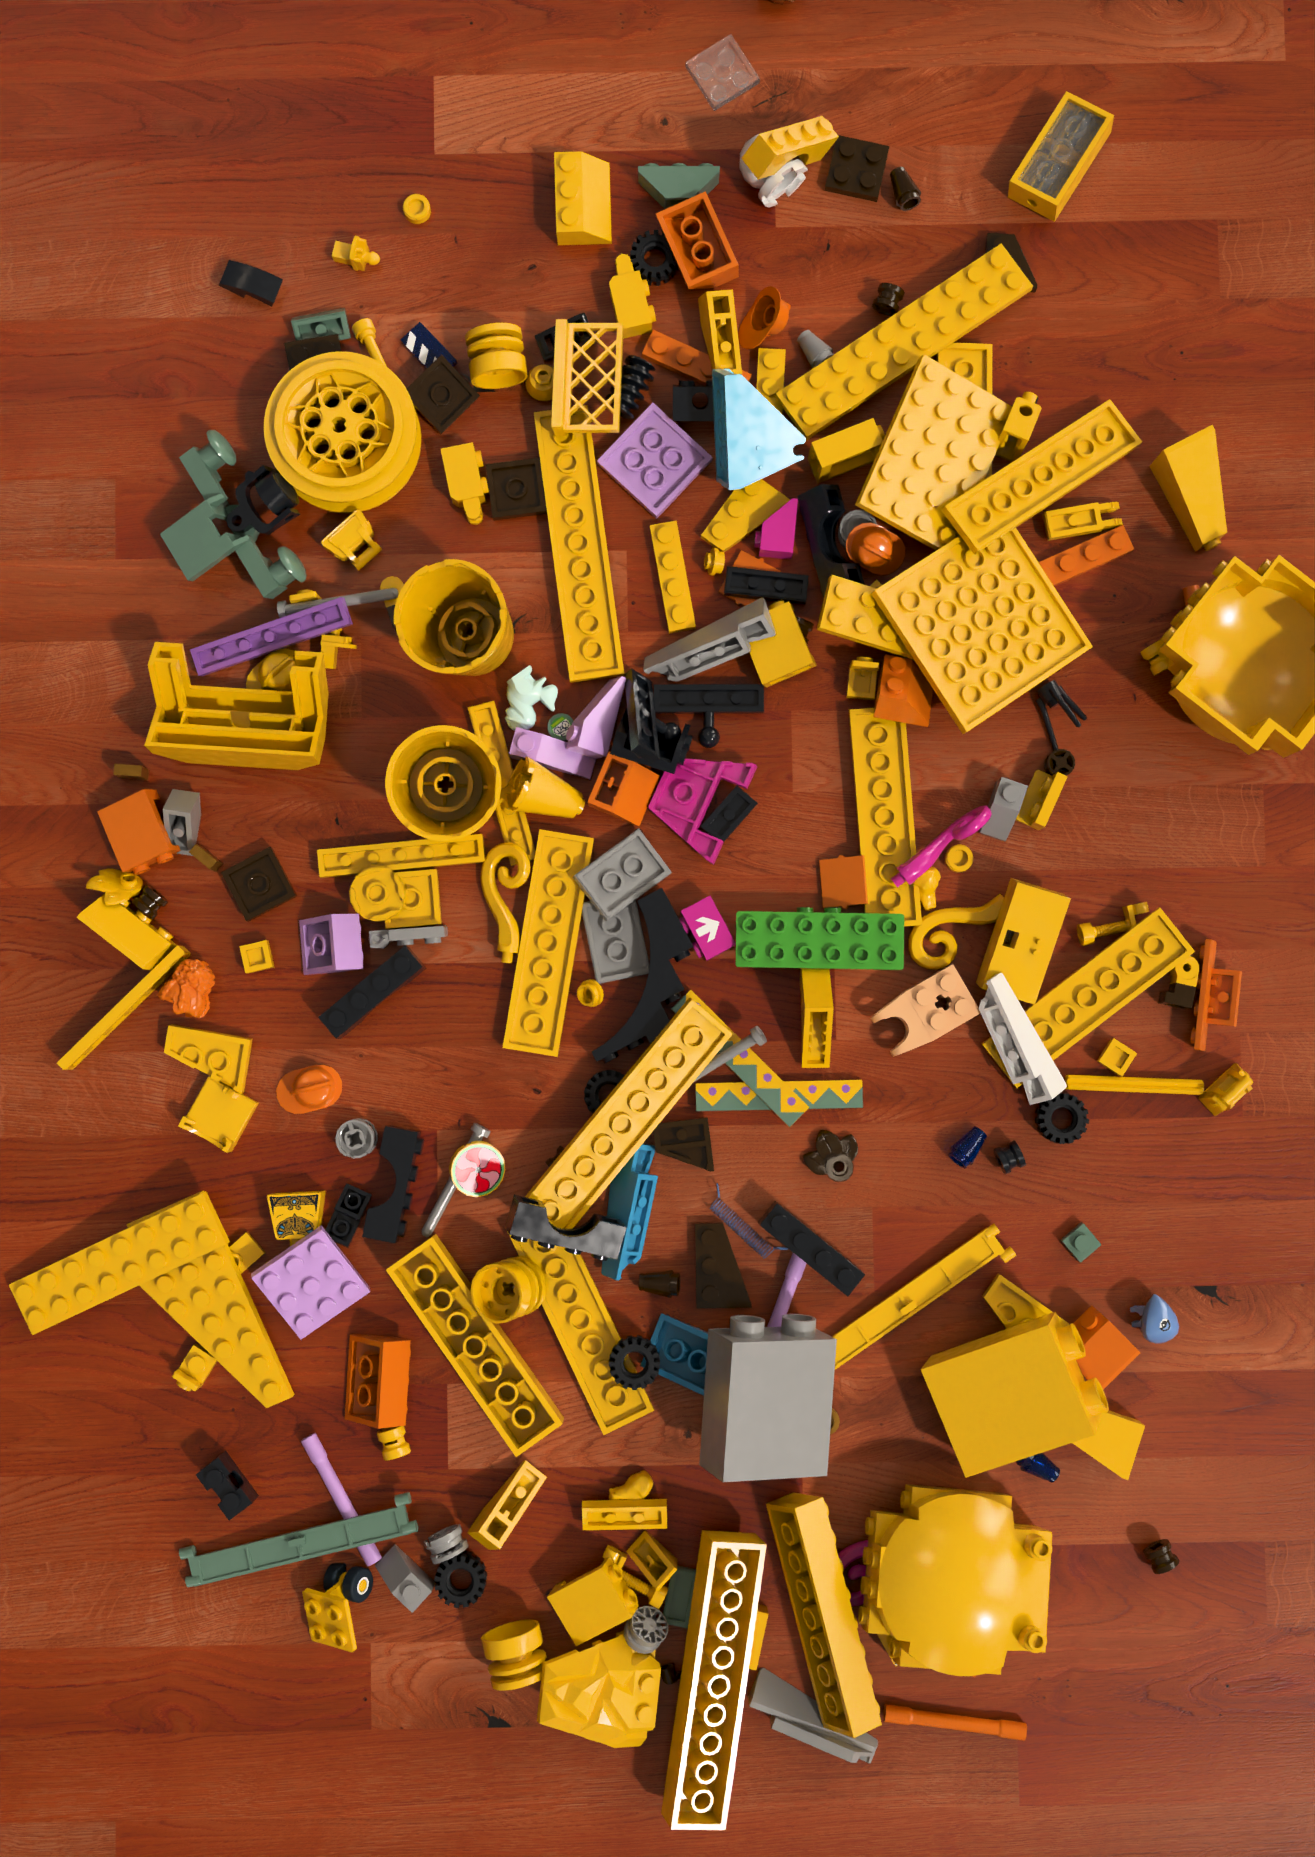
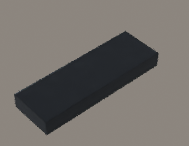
(766, 585)

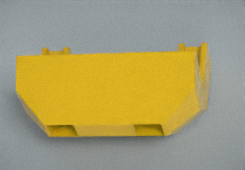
(237, 723)

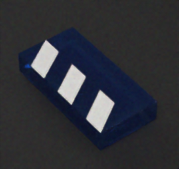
(425, 346)

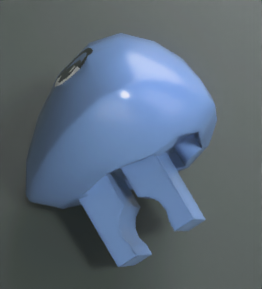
(1158, 1320)

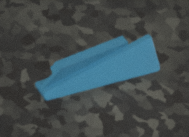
(631, 1202)

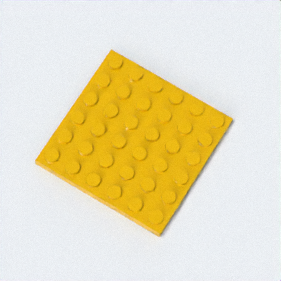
(981, 625)

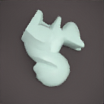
(523, 694)

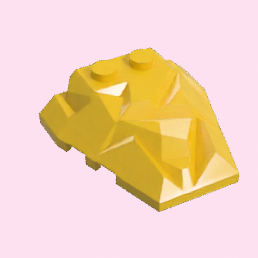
(601, 1693)

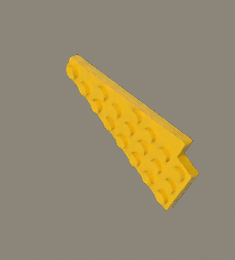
(221, 1316)

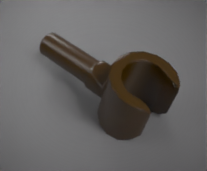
(669, 1674)

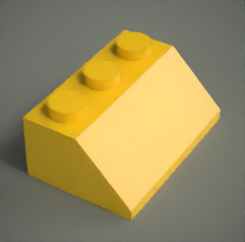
(582, 199)
(129, 932)

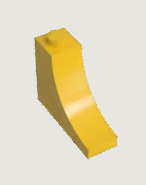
(816, 1017)

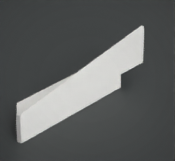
(1019, 1043)

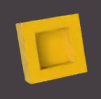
(256, 956)
(1116, 1057)

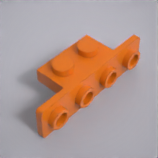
(1217, 998)

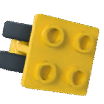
(330, 1612)

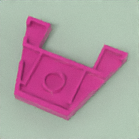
(686, 795)

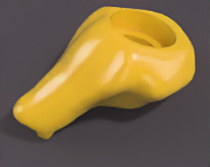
(927, 886)
(635, 1488)

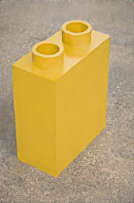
(1014, 1394)

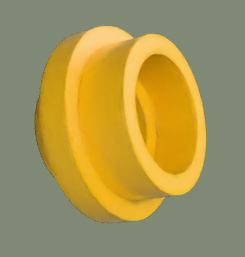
(714, 561)
(590, 993)

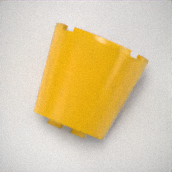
(440, 608)
(425, 761)

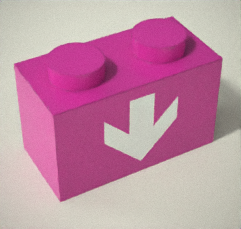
(707, 929)

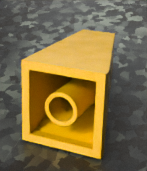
(1193, 487)

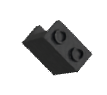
(670, 754)

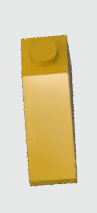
(720, 329)
(507, 1507)

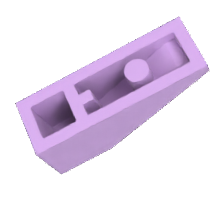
(594, 726)
(550, 753)

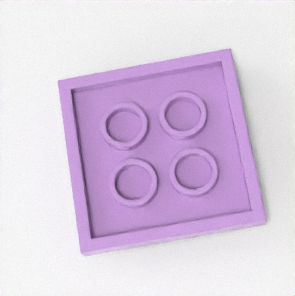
(654, 460)
(310, 1282)

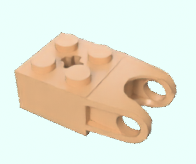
(920, 1015)

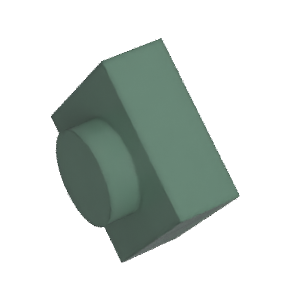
(1080, 1242)

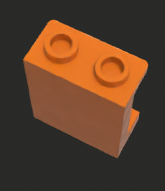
(137, 832)

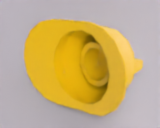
(273, 672)

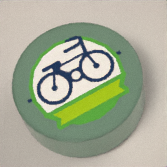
(559, 725)

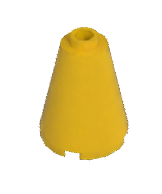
(542, 792)

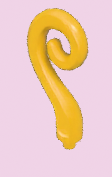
(979, 916)
(508, 928)

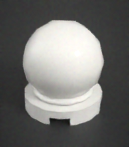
(774, 186)

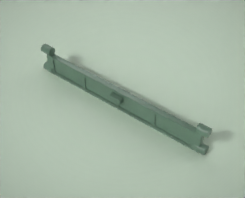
(299, 1544)

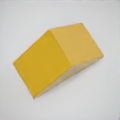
(653, 1560)

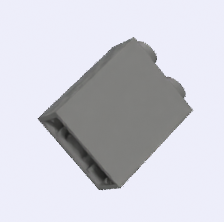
(767, 1399)

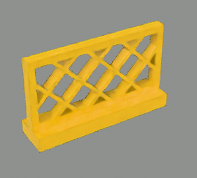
(564, 383)

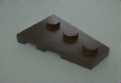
(717, 1272)

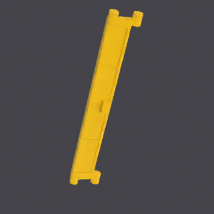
(919, 1293)

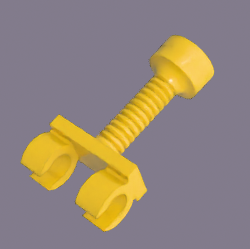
(1087, 933)
(655, 1597)

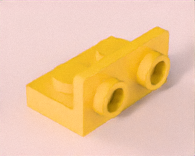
(1040, 799)

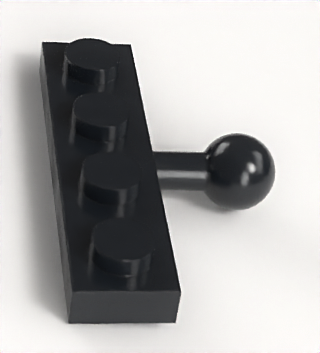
(708, 700)
(642, 719)

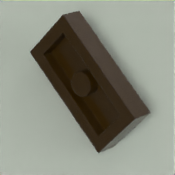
(303, 349)

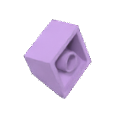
(331, 944)

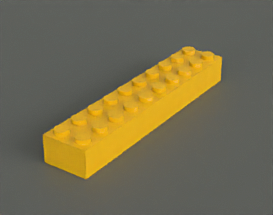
(713, 1680)

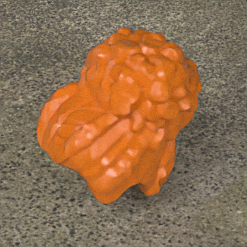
(189, 988)

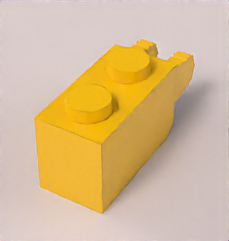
(629, 299)
(464, 479)

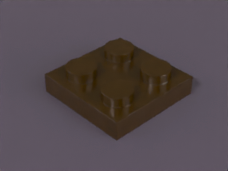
(857, 168)
(441, 394)
(516, 489)
(259, 884)

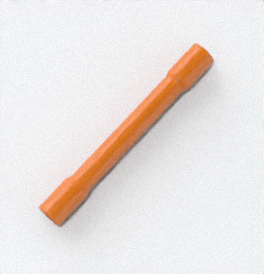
(1000, 1728)

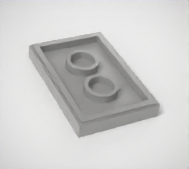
(622, 874)
(616, 944)

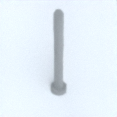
(353, 599)
(756, 1037)
(449, 1189)

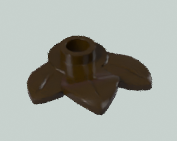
(829, 1153)

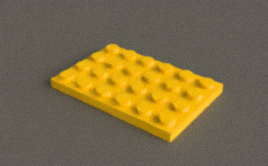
(933, 452)

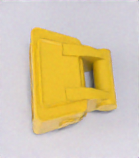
(349, 538)
(1226, 1090)

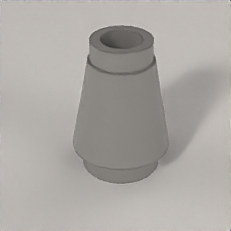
(814, 348)

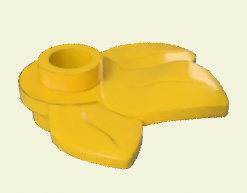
(117, 885)

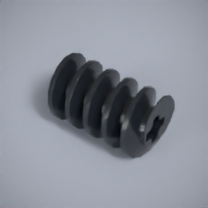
(632, 381)

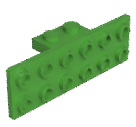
(819, 940)

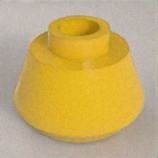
(540, 382)

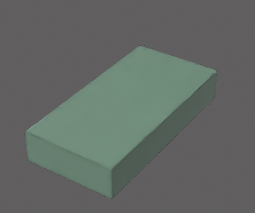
(679, 1597)

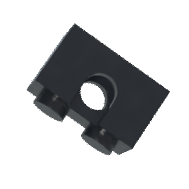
(682, 401)
(232, 1498)

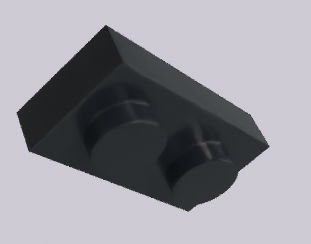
(729, 814)

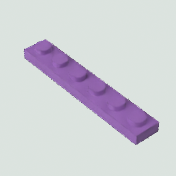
(271, 636)

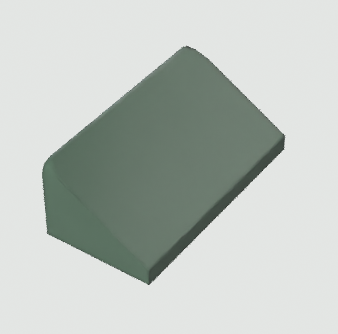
(322, 324)

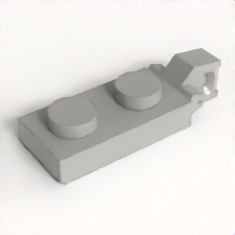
(406, 936)

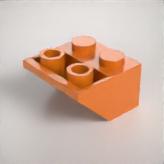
(623, 789)

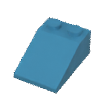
(681, 1352)

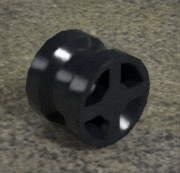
(1009, 1157)

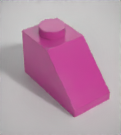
(778, 532)

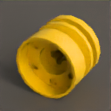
(496, 356)
(508, 1289)
(515, 1654)

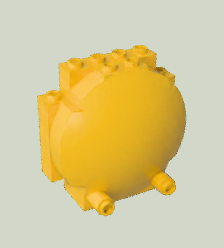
(1248, 656)
(955, 1581)

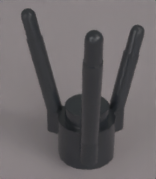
(1053, 695)

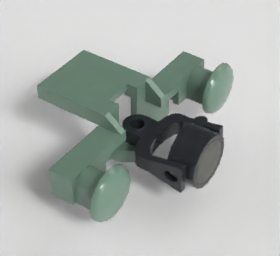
(198, 543)

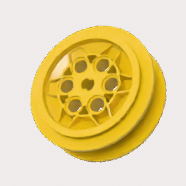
(380, 463)

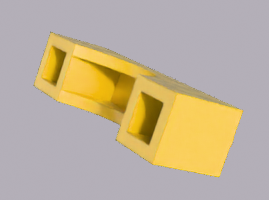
(777, 147)

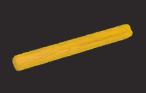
(1134, 1084)

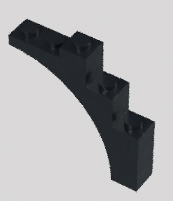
(666, 942)

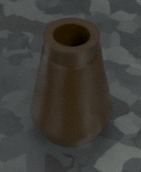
(904, 189)
(660, 1283)

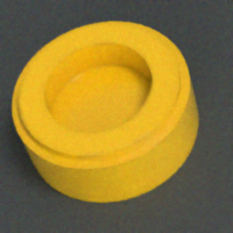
(416, 208)
(958, 858)

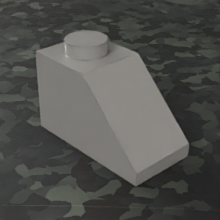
(1005, 807)
(182, 819)
(404, 1578)

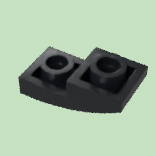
(248, 280)
(348, 1215)

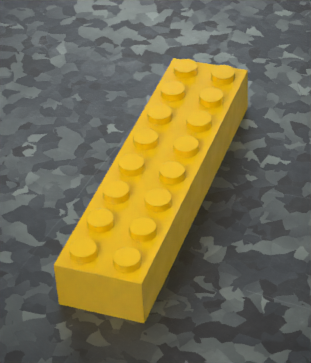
(475, 1346)
(824, 1614)

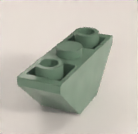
(677, 182)

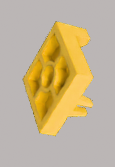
(219, 1114)

